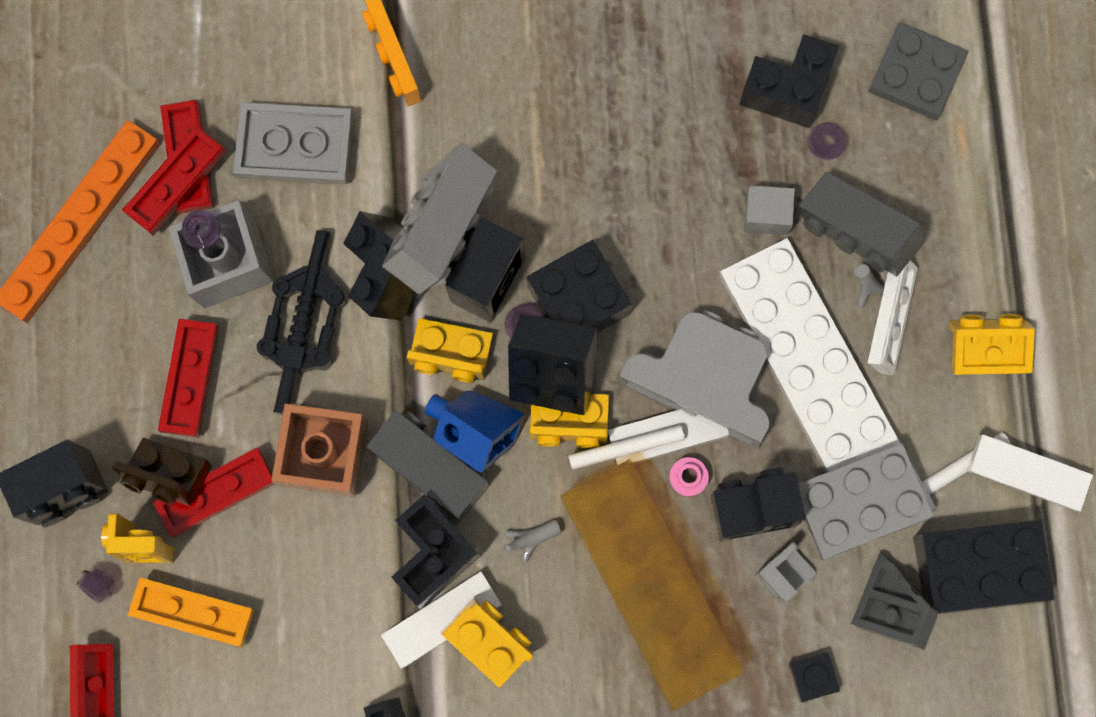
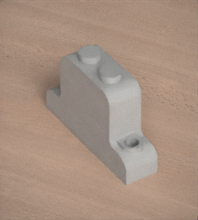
(706, 374)

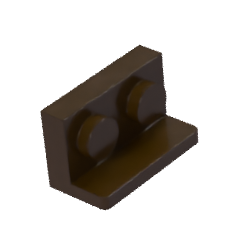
(164, 472)

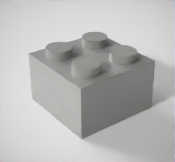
(228, 266)

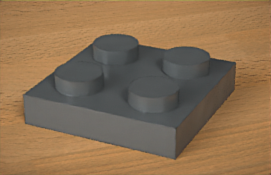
(917, 71)

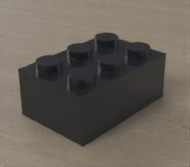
(984, 567)

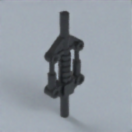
(293, 358)

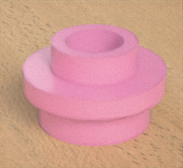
(680, 485)

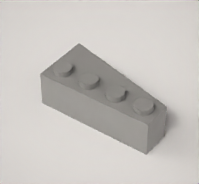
(439, 219)

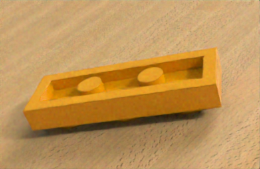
(391, 52)
(191, 612)

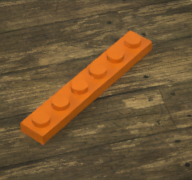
(77, 221)

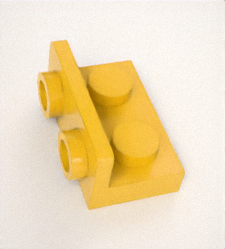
(992, 345)
(450, 350)
(553, 426)
(133, 545)
(487, 641)

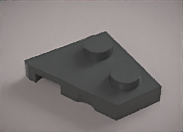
(894, 607)

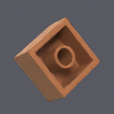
(319, 450)

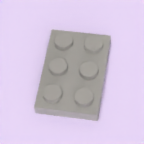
(293, 143)
(863, 501)

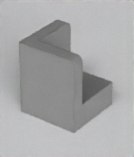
(769, 210)
(786, 574)

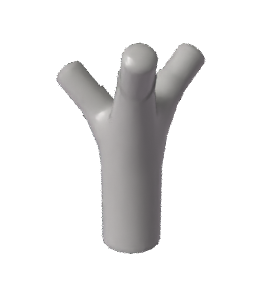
(867, 282)
(531, 538)

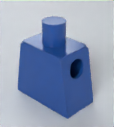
(474, 427)

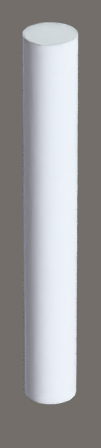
(626, 447)
(953, 470)

